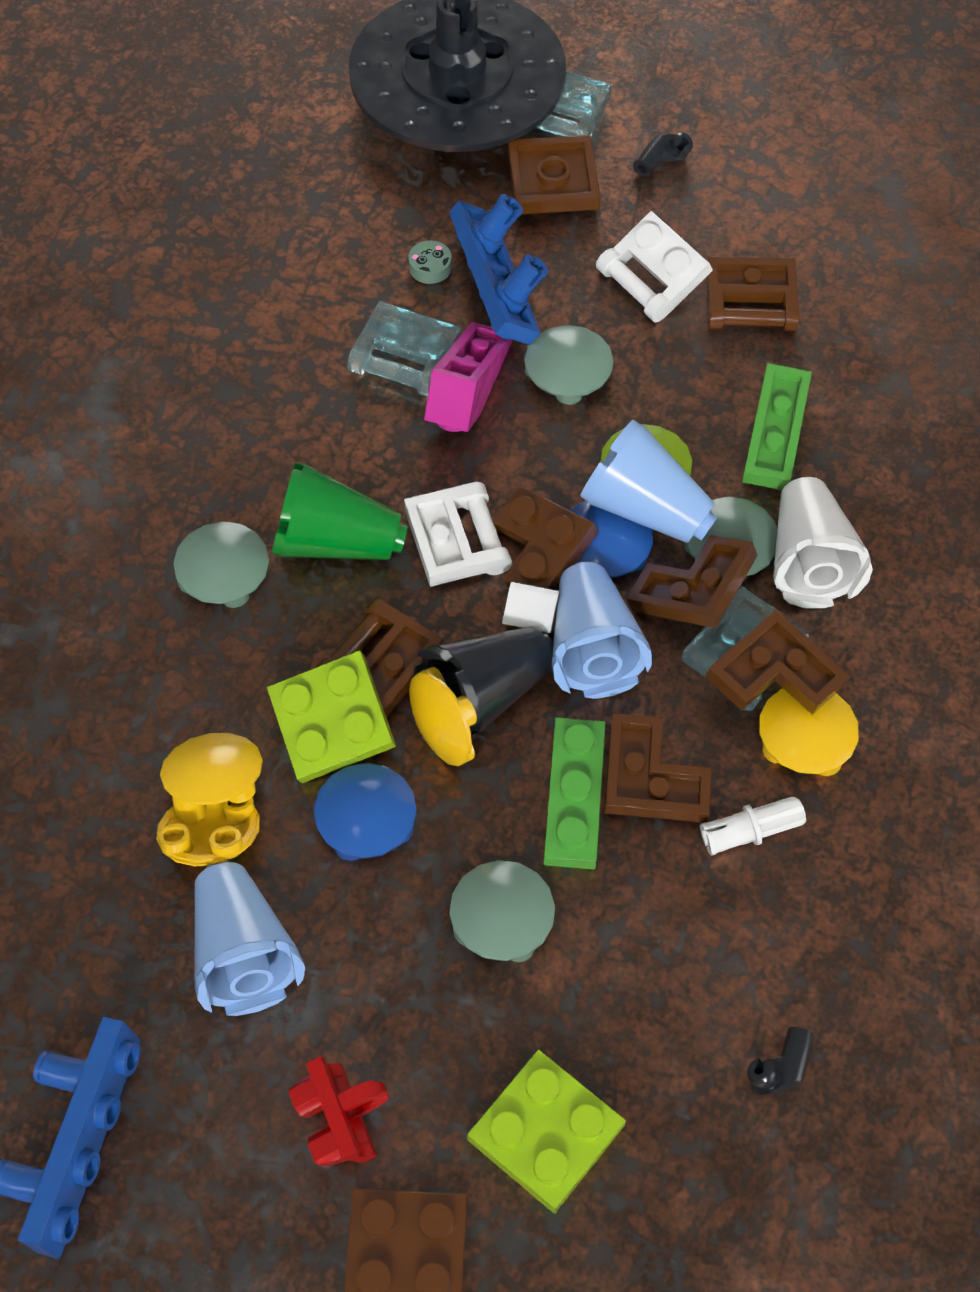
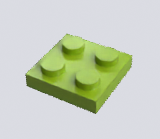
(331, 717)
(546, 1131)

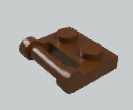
(753, 282)
(394, 656)

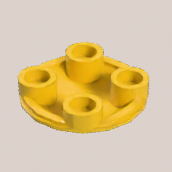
(442, 717)
(805, 740)
(211, 770)
(208, 832)

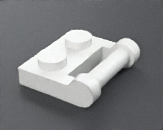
(664, 256)
(442, 537)

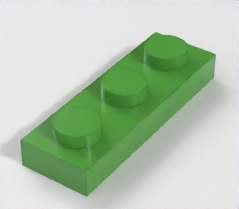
(777, 427)
(575, 794)

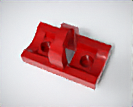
(343, 1105)

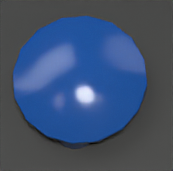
(619, 545)
(365, 811)

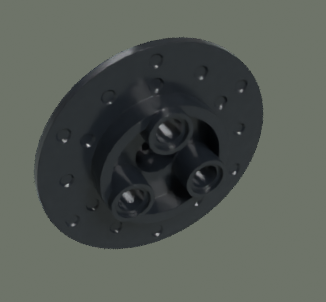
(457, 72)

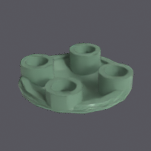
(568, 362)
(741, 521)
(221, 563)
(502, 911)

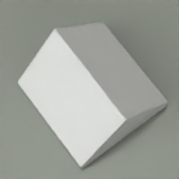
(531, 607)

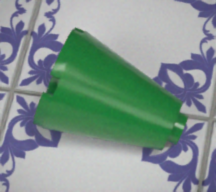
(334, 521)

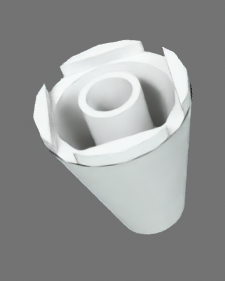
(817, 547)

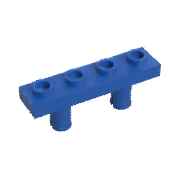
(498, 282)
(75, 1157)

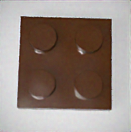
(554, 174)
(405, 1241)

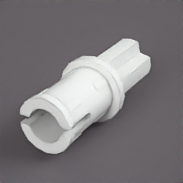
(752, 824)

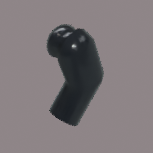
(663, 149)
(785, 1070)

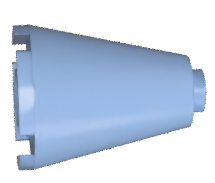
(649, 487)
(596, 635)
(239, 944)

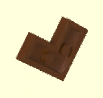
(551, 538)
(699, 593)
(779, 654)
(645, 786)

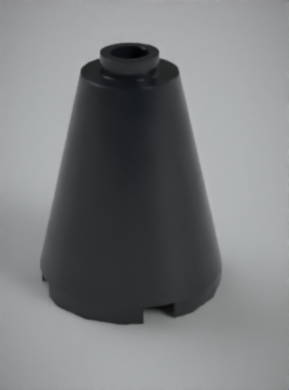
(491, 669)

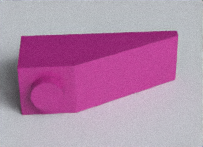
(465, 378)

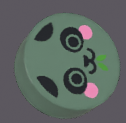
(430, 262)

